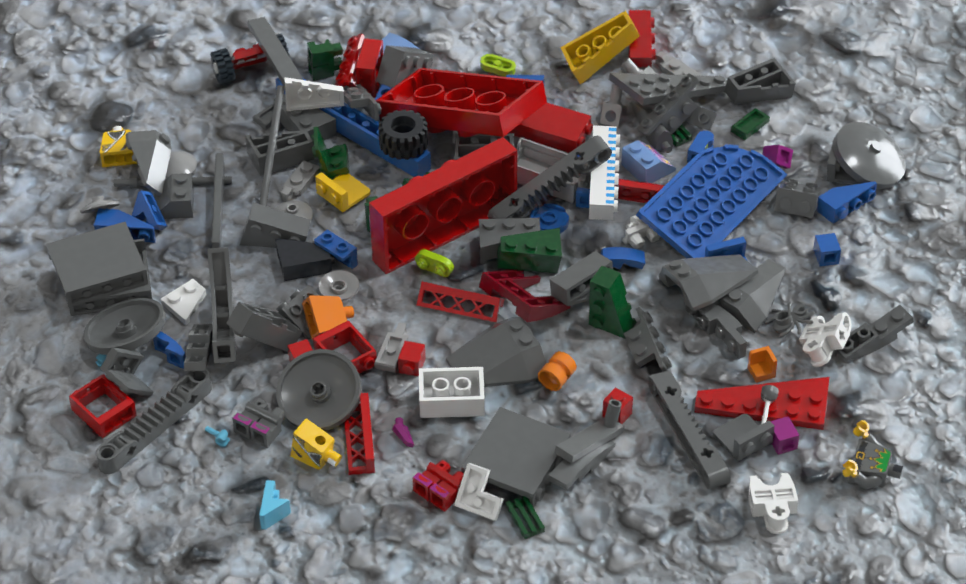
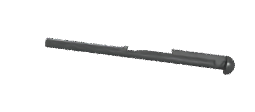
(272, 145)

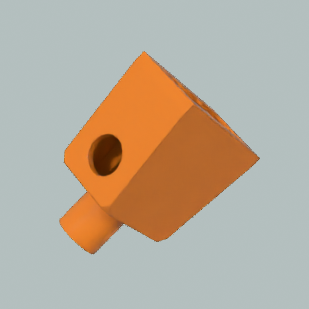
(325, 313)

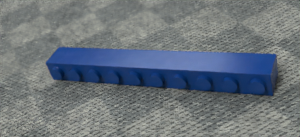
(365, 132)

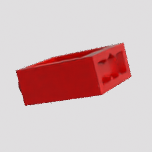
(369, 64)
(348, 333)
(110, 420)

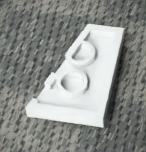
(311, 95)

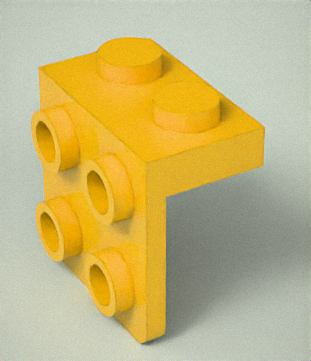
(342, 191)

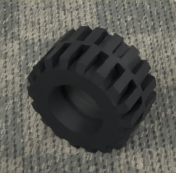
(403, 134)

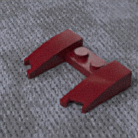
(511, 285)

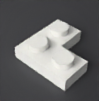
(472, 494)

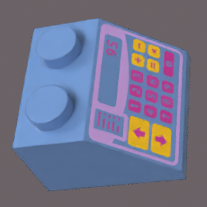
(645, 162)

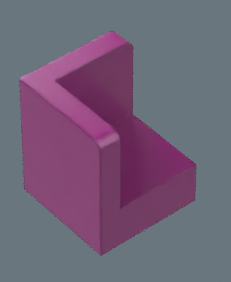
(779, 155)
(785, 436)

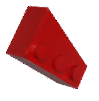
(641, 49)

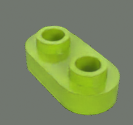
(497, 65)
(434, 263)

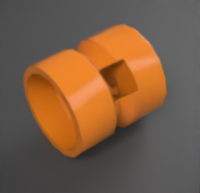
(557, 371)

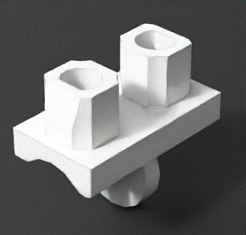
(636, 231)

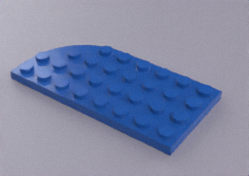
(710, 198)

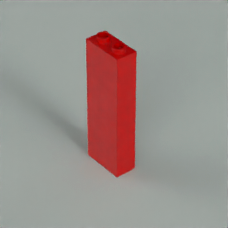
(555, 127)

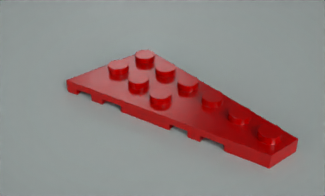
(799, 400)

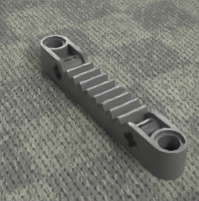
(592, 153)
(183, 397)
(702, 455)

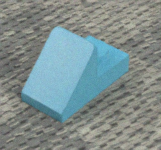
(272, 507)

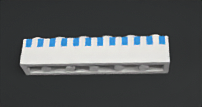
(604, 178)

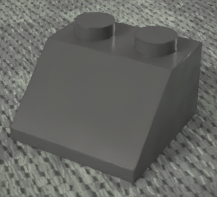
(177, 197)

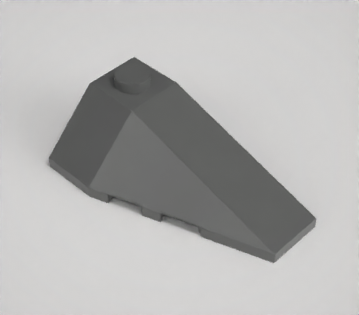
(152, 155)
(754, 298)

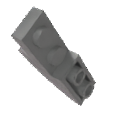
(719, 321)
(873, 337)

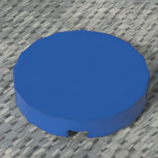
(551, 217)

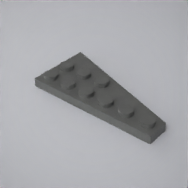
(655, 87)

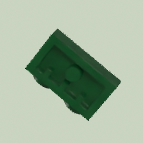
(333, 160)

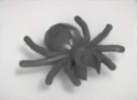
(787, 319)

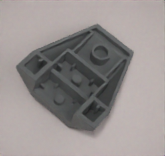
(707, 278)
(505, 352)

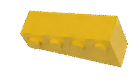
(599, 46)

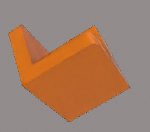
(762, 364)

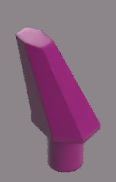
(402, 432)

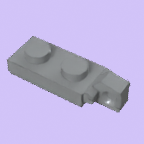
(672, 66)
(299, 180)
(391, 348)

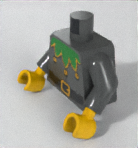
(870, 462)

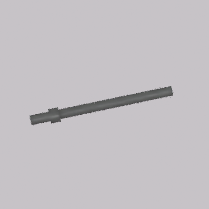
(134, 182)

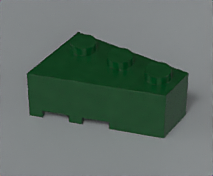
(531, 251)
(608, 303)

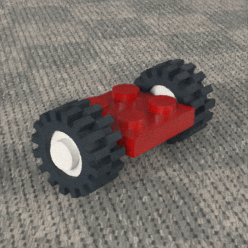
(225, 65)

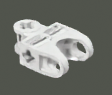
(824, 337)
(773, 502)

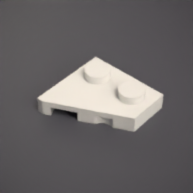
(184, 300)

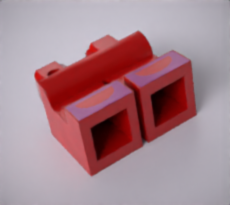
(438, 485)

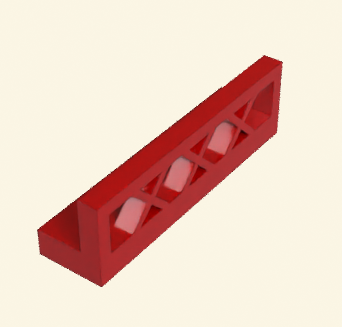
(636, 190)
(464, 295)
(367, 440)

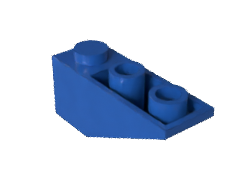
(843, 200)
(137, 228)

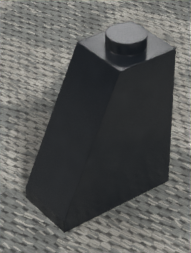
(302, 259)

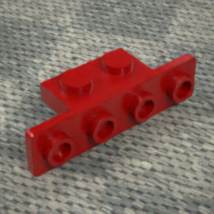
(347, 70)

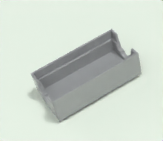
(536, 158)

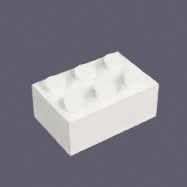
(451, 392)

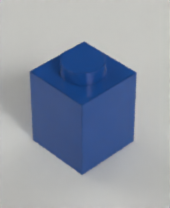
(827, 249)

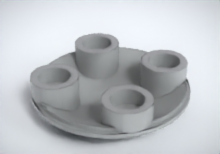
(180, 163)

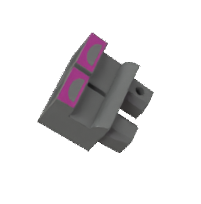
(258, 423)

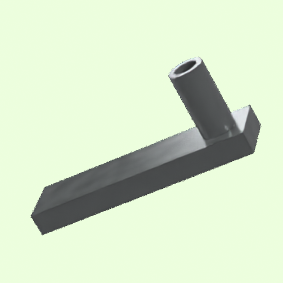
(592, 436)

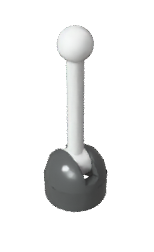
(769, 395)

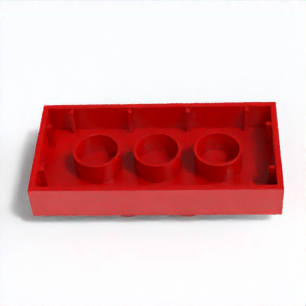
(465, 101)
(441, 204)

